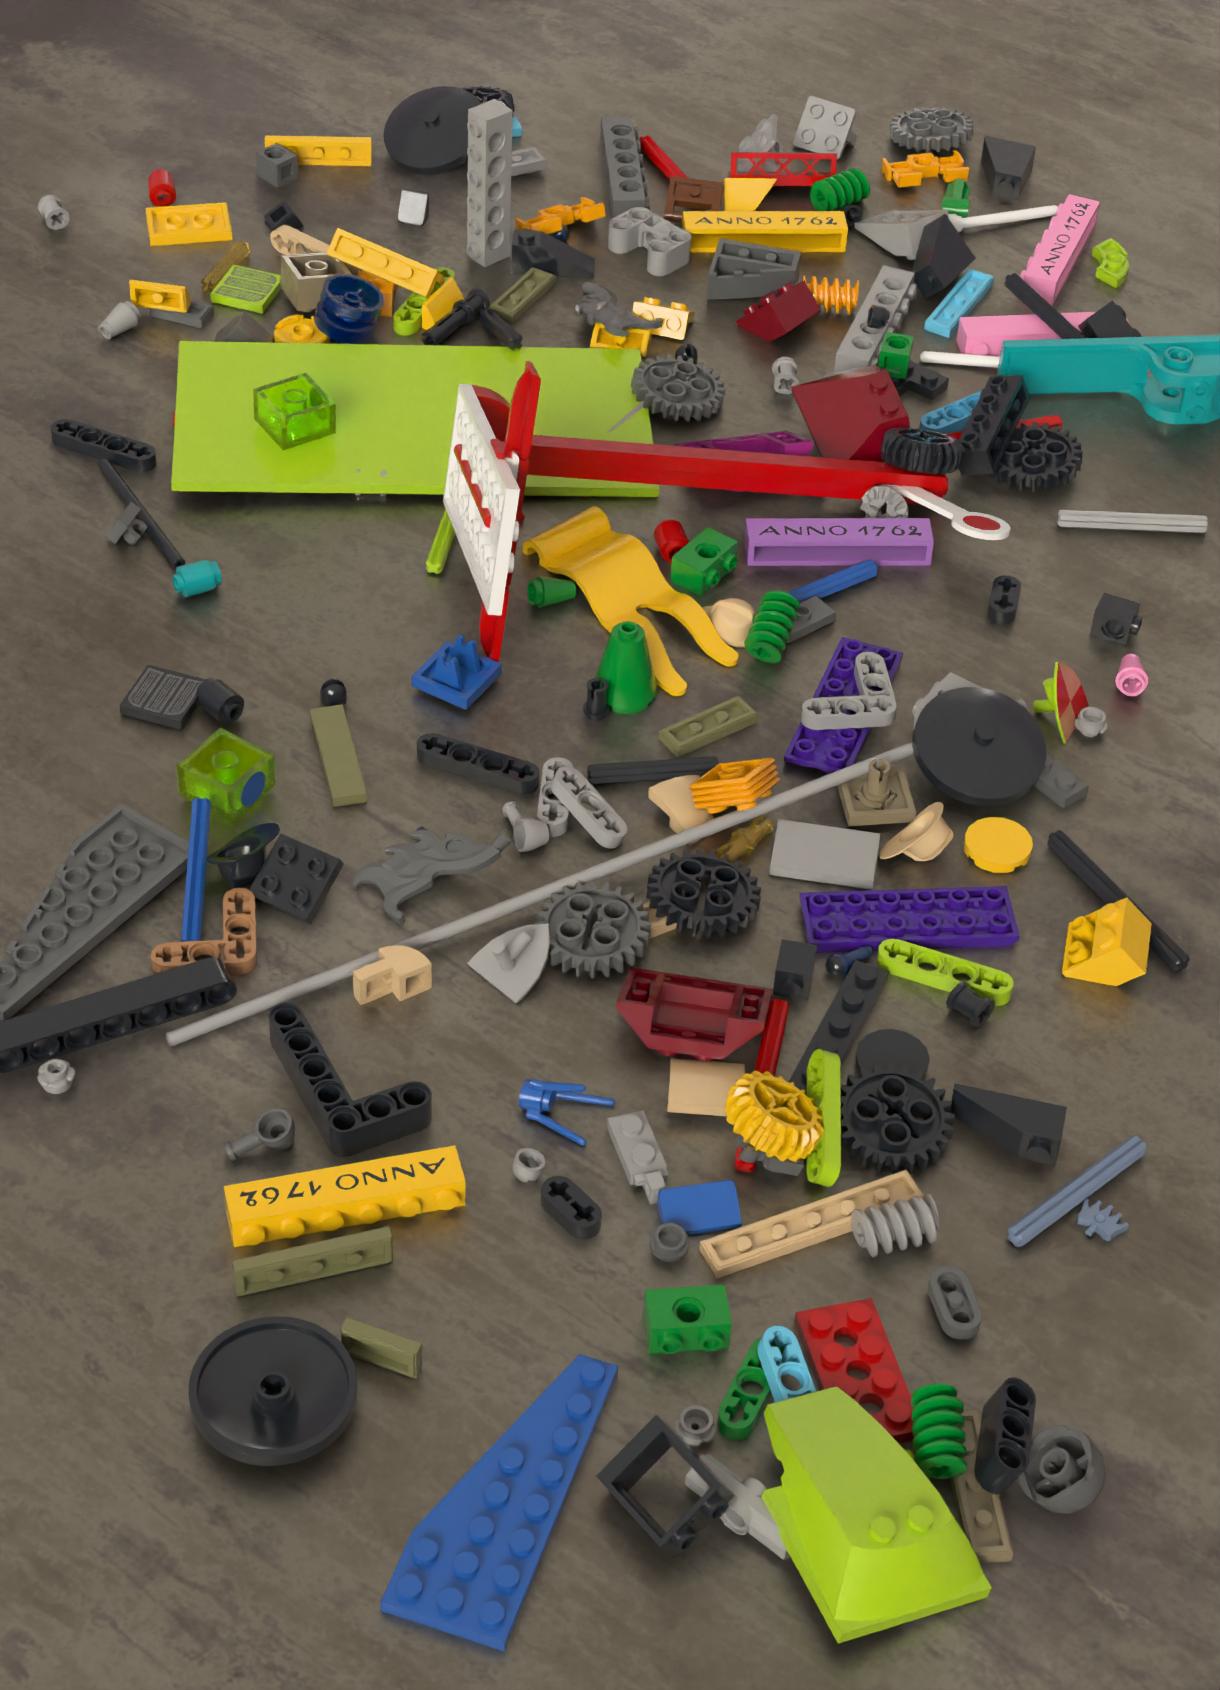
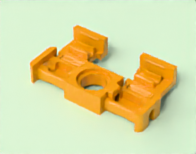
(925, 165)
(552, 218)

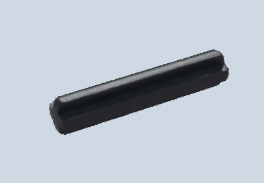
(501, 329)

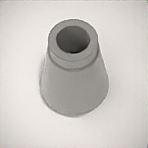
(120, 319)

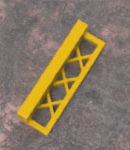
(326, 150)
(384, 263)

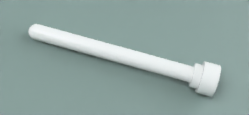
(1003, 217)
(959, 359)

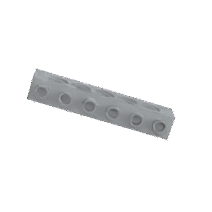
(489, 182)
(863, 344)

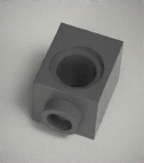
(277, 165)

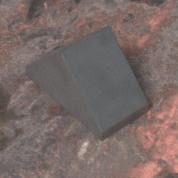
(243, 329)

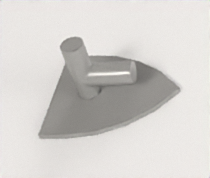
(514, 960)

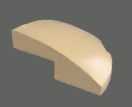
(675, 800)

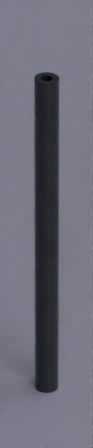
(153, 528)

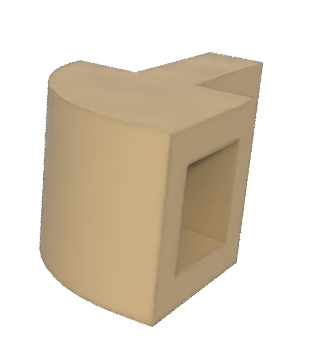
(397, 971)

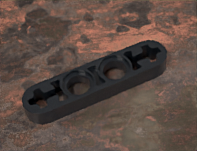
(133, 453)
(440, 752)

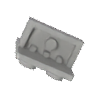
(825, 127)
(761, 141)

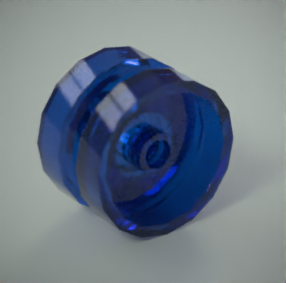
(348, 308)

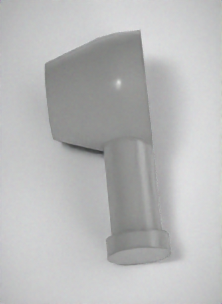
(527, 832)

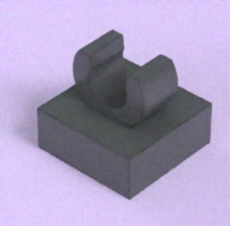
(127, 526)

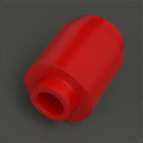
(161, 188)
(670, 538)

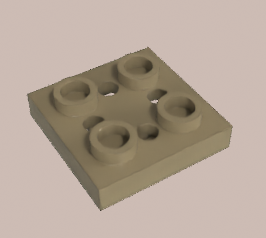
(878, 789)

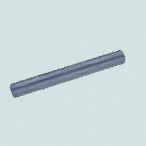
(1076, 1191)

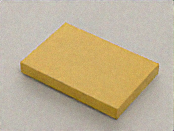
(188, 224)

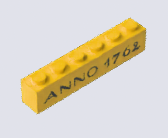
(779, 229)
(344, 1196)

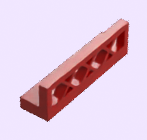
(783, 178)

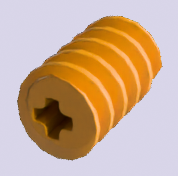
(834, 294)

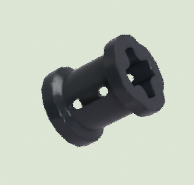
(970, 1004)

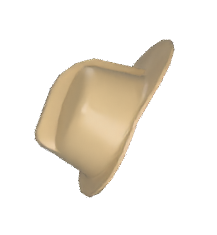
(731, 619)
(922, 837)

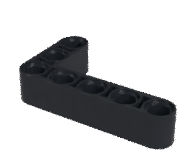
(343, 1123)

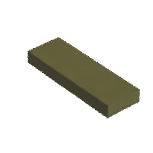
(523, 294)
(708, 726)

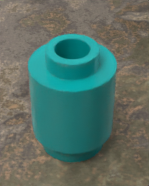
(197, 578)

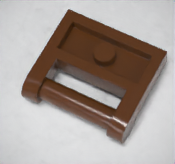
(692, 194)

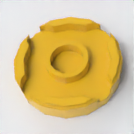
(299, 330)
(998, 844)

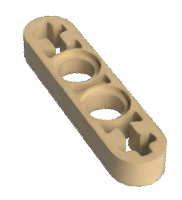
(289, 241)

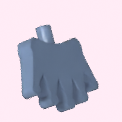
(1099, 1221)

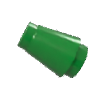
(549, 591)

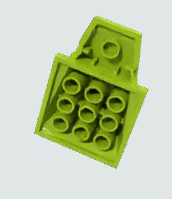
(864, 1519)

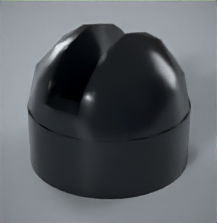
(852, 213)
(877, 317)
(687, 352)
(333, 693)

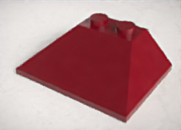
(851, 412)
(692, 1013)

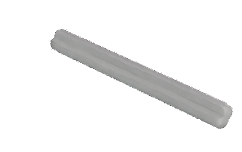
(1132, 521)

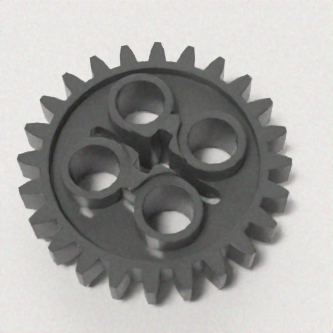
(931, 129)
(678, 388)
(615, 938)

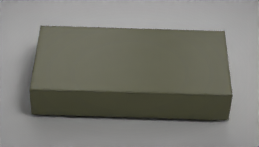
(382, 1347)

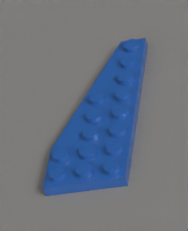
(487, 1536)

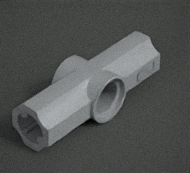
(746, 1509)

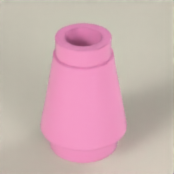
(1131, 676)

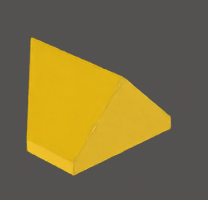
(744, 193)

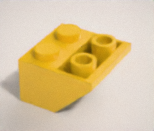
(1108, 945)

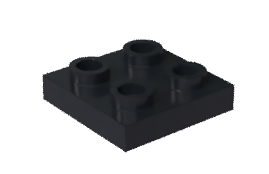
(295, 878)

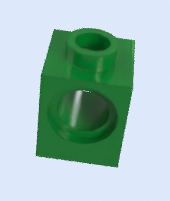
(896, 354)

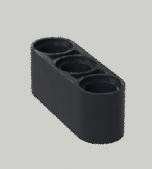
(1005, 1436)

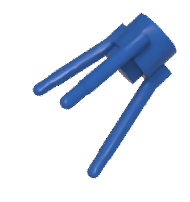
(540, 1096)

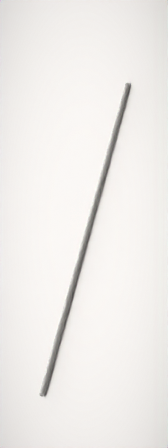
(537, 895)

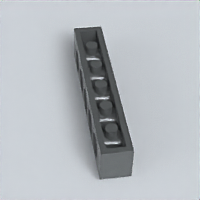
(623, 165)

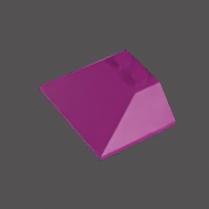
(772, 442)

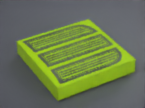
(246, 289)

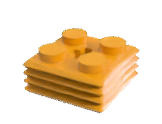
(735, 785)

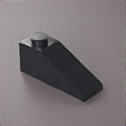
(549, 255)
(1015, 1123)

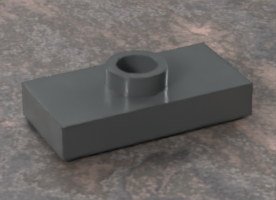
(811, 616)

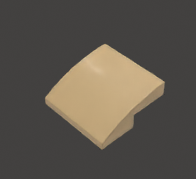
(701, 1086)

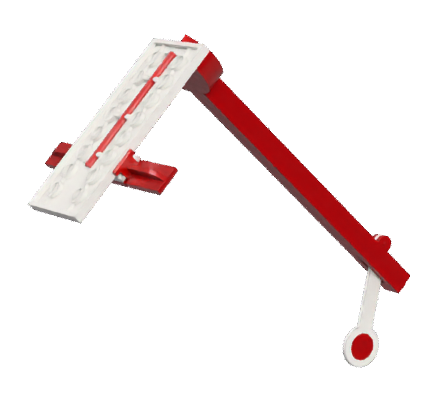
(497, 450)

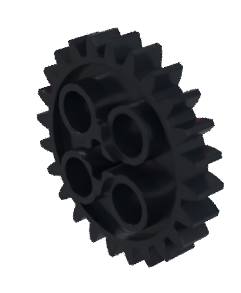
(1039, 458)
(729, 900)
(894, 1118)

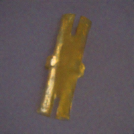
(745, 840)

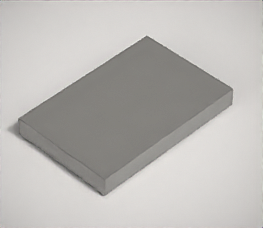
(824, 854)

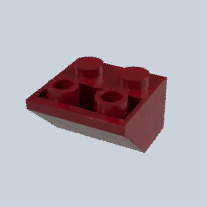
(779, 312)

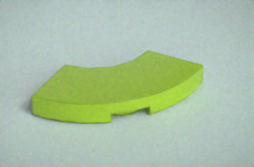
(1113, 262)

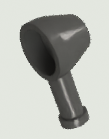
(267, 1128)

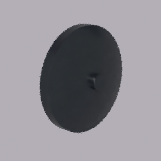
(430, 130)
(979, 746)
(273, 1391)

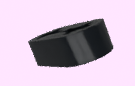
(1008, 600)
(575, 1204)

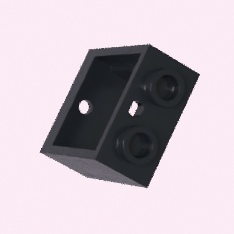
(637, 1459)

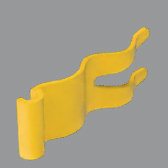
(618, 580)

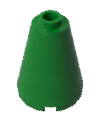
(627, 669)

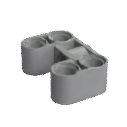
(666, 243)

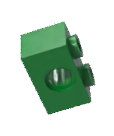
(704, 561)
(687, 1319)

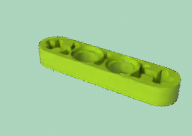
(408, 310)
(946, 966)
(825, 1089)

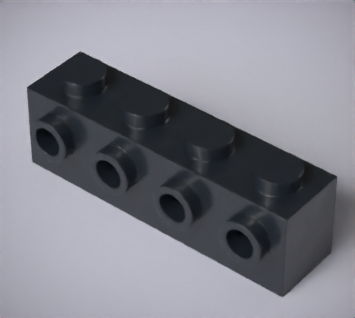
(992, 424)

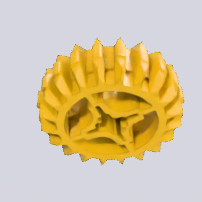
(774, 1116)

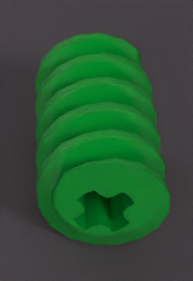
(839, 190)
(772, 626)
(938, 1431)

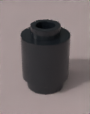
(220, 700)

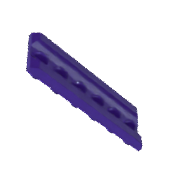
(838, 748)
(919, 916)

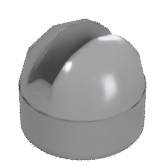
(533, 1166)

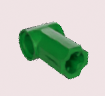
(957, 198)

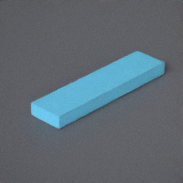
(959, 303)

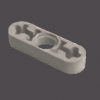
(548, 806)
(604, 823)

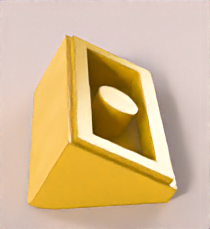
(159, 296)
(440, 303)
(636, 339)

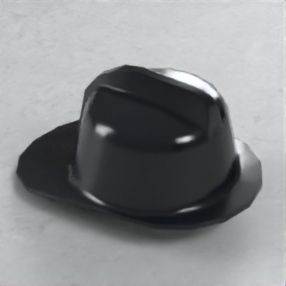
(245, 854)

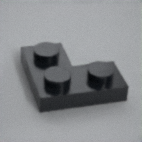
(921, 381)

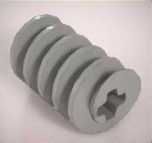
(896, 1224)

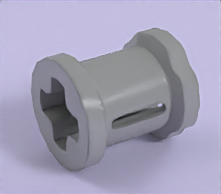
(55, 215)
(788, 371)

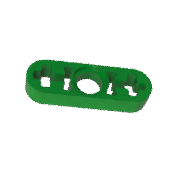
(753, 1403)

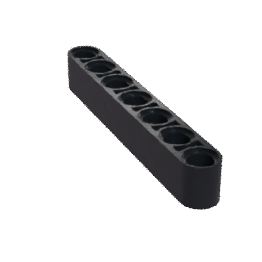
(114, 1013)

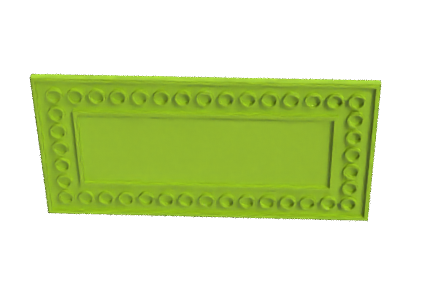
(389, 414)

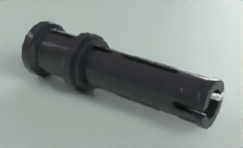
(462, 313)

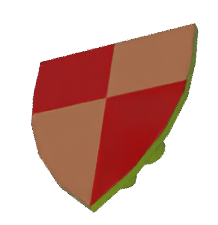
(1064, 697)

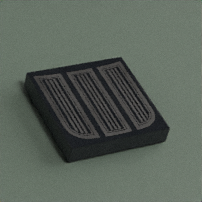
(162, 697)

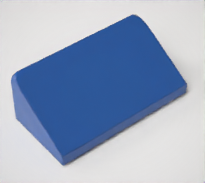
(700, 1207)

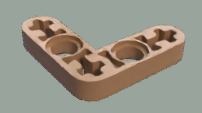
(223, 949)

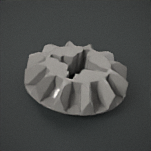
(877, 496)

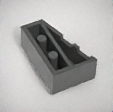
(750, 270)

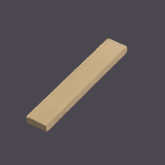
(801, 1225)

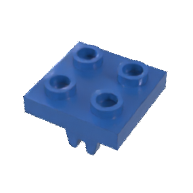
(457, 673)

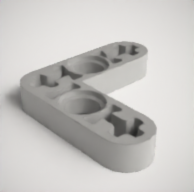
(817, 711)

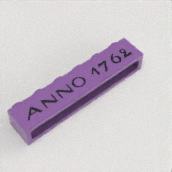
(837, 541)

